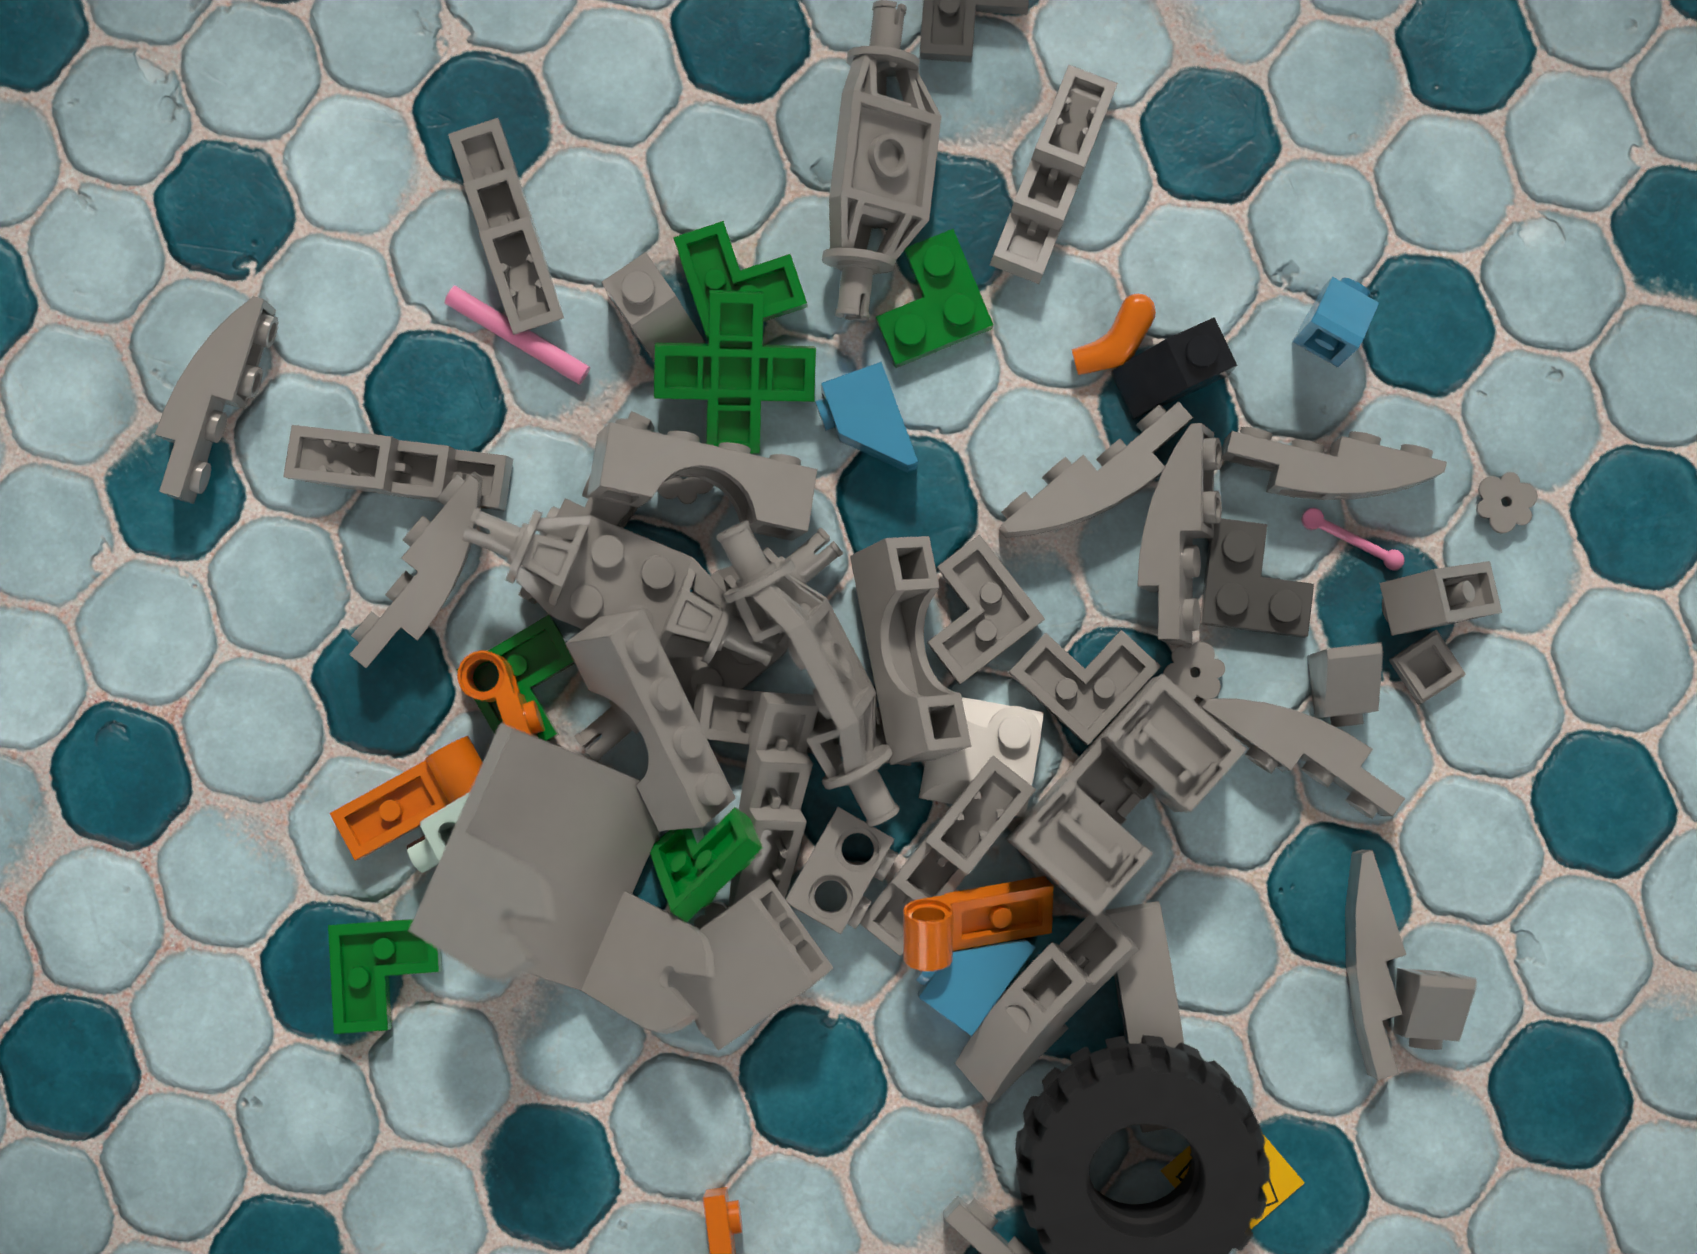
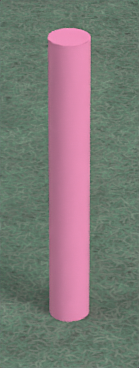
(526, 341)

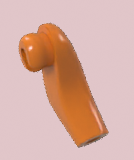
(1122, 338)

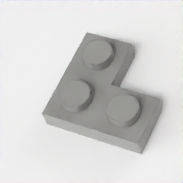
(996, 612)
(1084, 696)

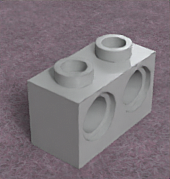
(829, 864)

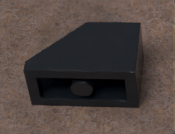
(1174, 368)

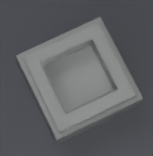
(1427, 667)

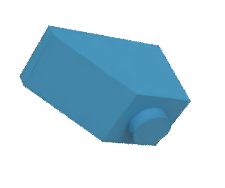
(1337, 320)
(867, 416)
(973, 981)

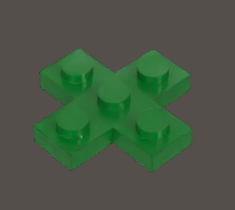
(734, 369)

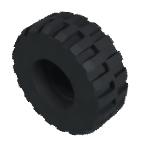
(1130, 1088)

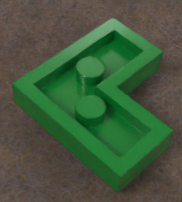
(713, 266)
(949, 304)
(535, 657)
(699, 866)
(360, 970)

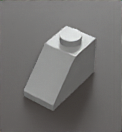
(650, 305)
(1440, 597)
(1346, 682)
(1432, 1006)

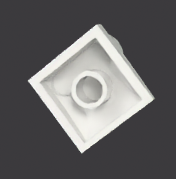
(995, 730)

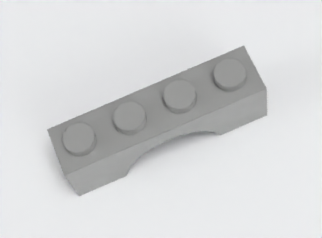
(767, 492)
(894, 591)
(627, 664)

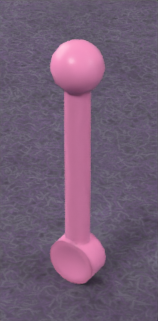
(1314, 519)

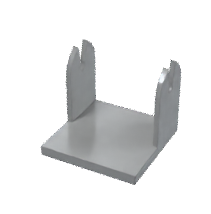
(547, 883)

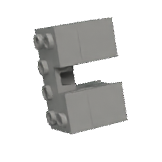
(1153, 746)

